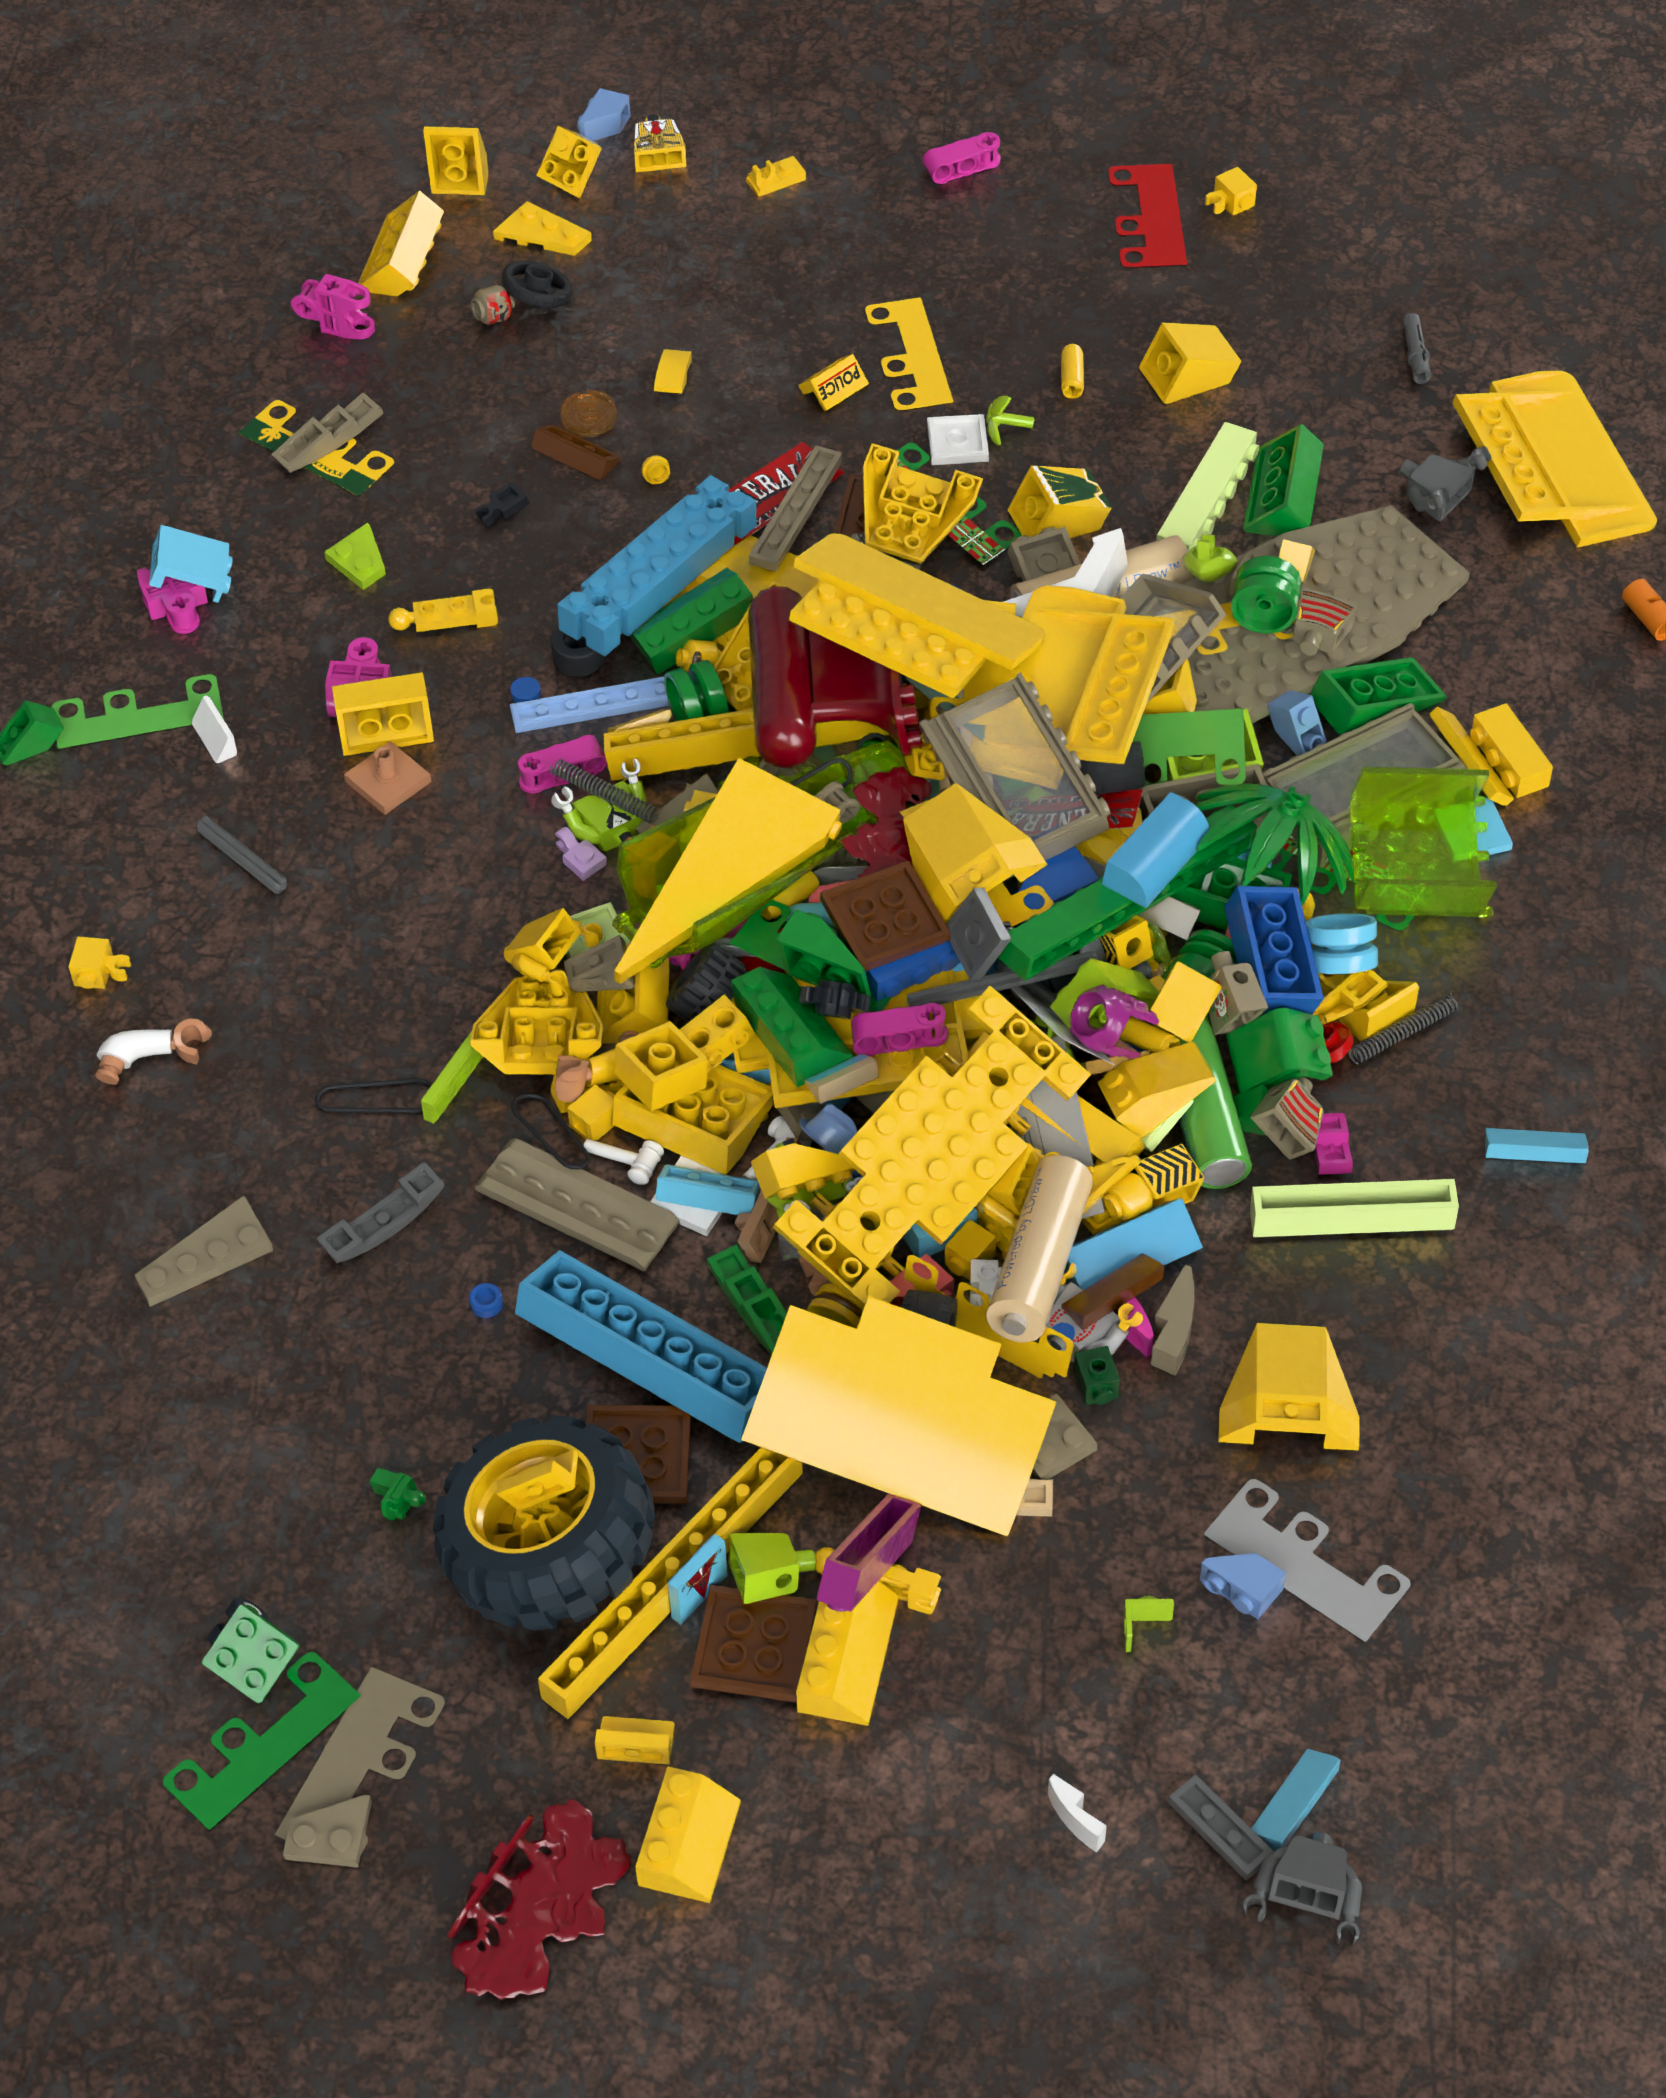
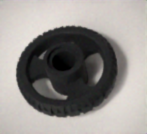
(536, 285)

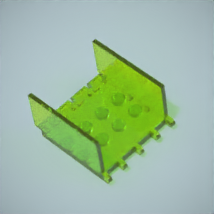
(1419, 842)

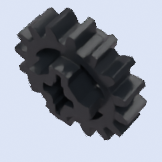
(834, 999)

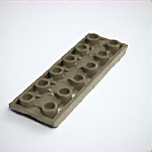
(578, 1204)

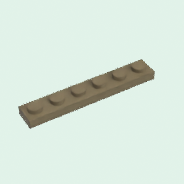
(795, 508)

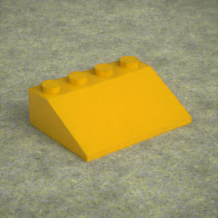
(705, 1126)

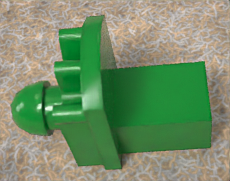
(398, 1492)

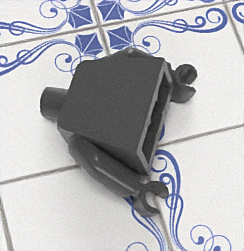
(1442, 482)
(1312, 1878)

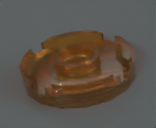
(588, 413)

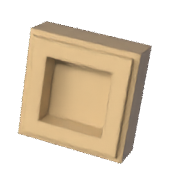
(1037, 1498)

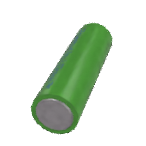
(1212, 1122)

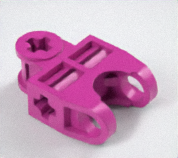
(335, 306)
(174, 600)
(359, 666)

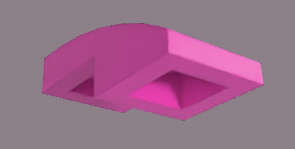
(1332, 1145)
(1141, 1335)

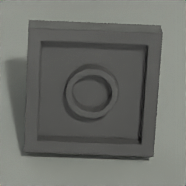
(978, 933)

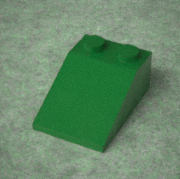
(815, 953)

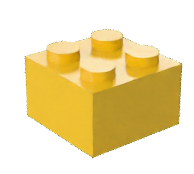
(661, 1066)

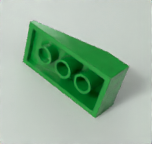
(1368, 691)

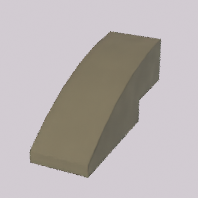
(1174, 1324)

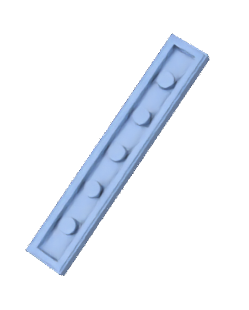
(589, 705)

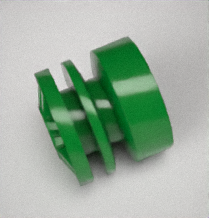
(1200, 948)

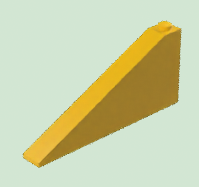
(743, 843)

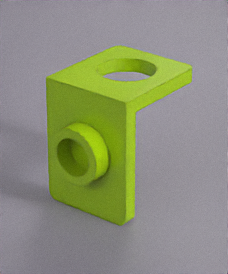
(1145, 1609)

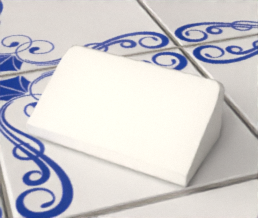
(214, 731)

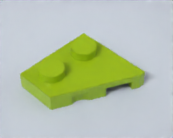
(358, 557)

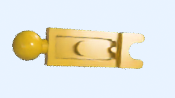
(448, 612)
(916, 1588)

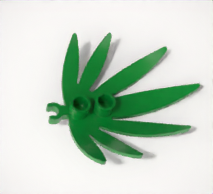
(1285, 813)

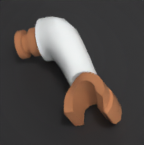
(127, 1046)

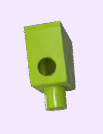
(766, 1565)

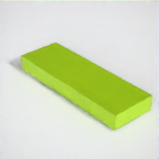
(450, 1081)

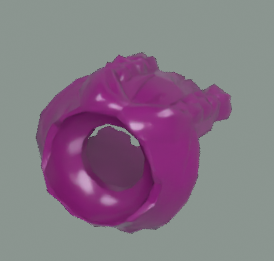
(1118, 1009)

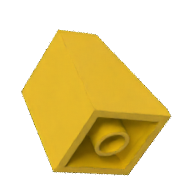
(1188, 361)

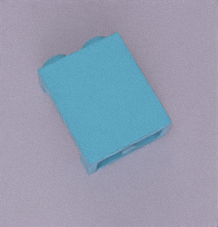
(190, 559)

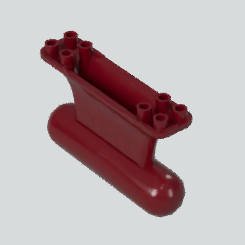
(812, 681)

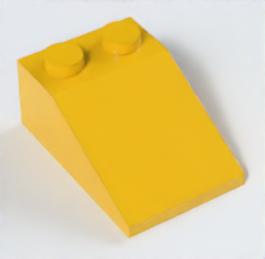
(456, 160)
(1155, 1086)

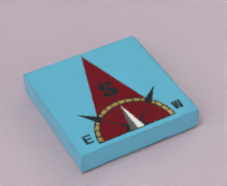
(692, 1582)

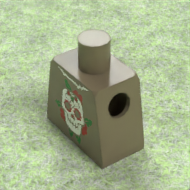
(1239, 997)

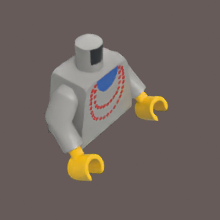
(1107, 1331)

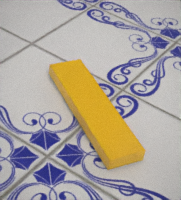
(1470, 754)

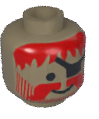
(492, 304)

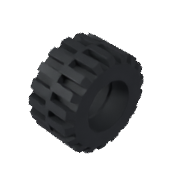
(704, 981)

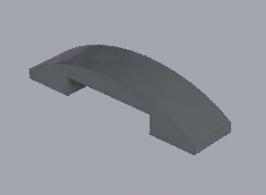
(385, 1218)

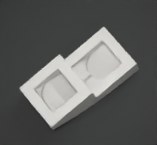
(1069, 1807)

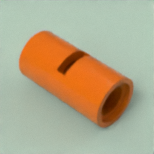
(1647, 607)

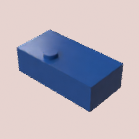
(1274, 939)

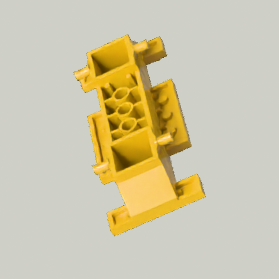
(931, 1151)

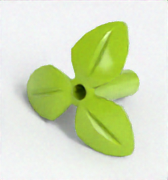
(996, 417)

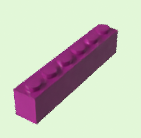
(868, 1553)

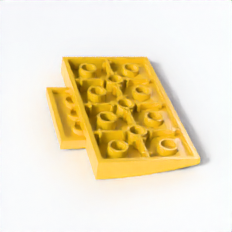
(902, 1411)

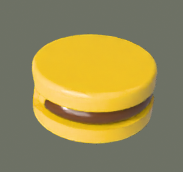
(836, 1306)

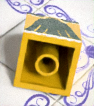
(1058, 500)

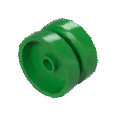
(1266, 594)
(695, 692)

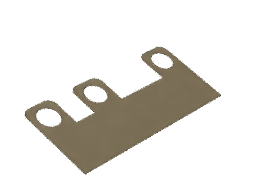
(361, 1743)

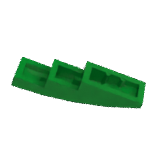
(749, 1295)

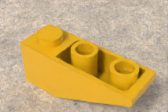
(797, 1167)

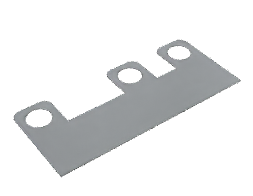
(1307, 1576)

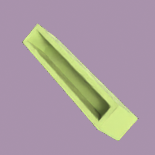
(1211, 485)
(1353, 1208)

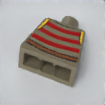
(1322, 621)
(1290, 1117)

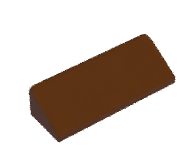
(574, 451)
(1114, 1290)

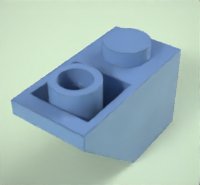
(605, 115)
(1297, 721)
(1244, 1580)

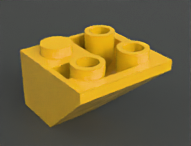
(569, 161)

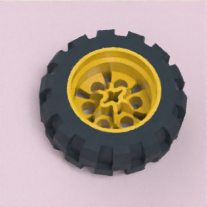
(588, 1540)

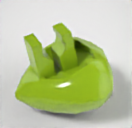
(1207, 561)

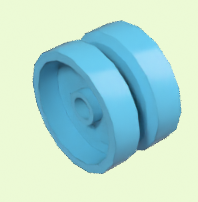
(1343, 942)

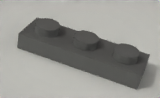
(1220, 1826)

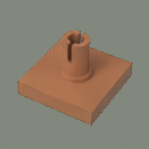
(387, 777)

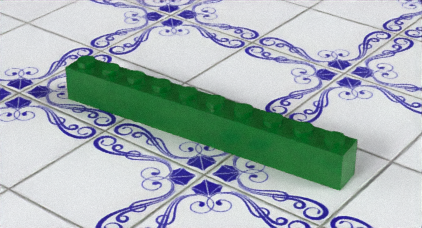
(1099, 910)

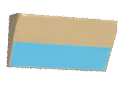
(842, 1077)

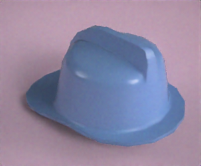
(830, 1129)

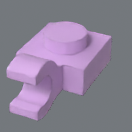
(581, 857)

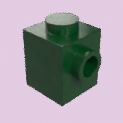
(1096, 1375)

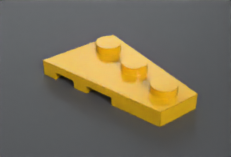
(544, 228)

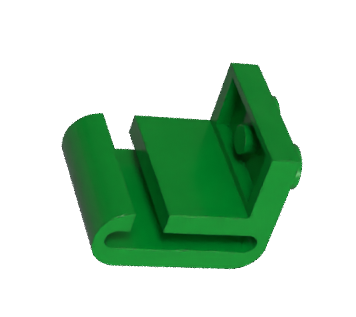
(1278, 1049)

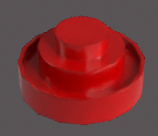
(1337, 1040)

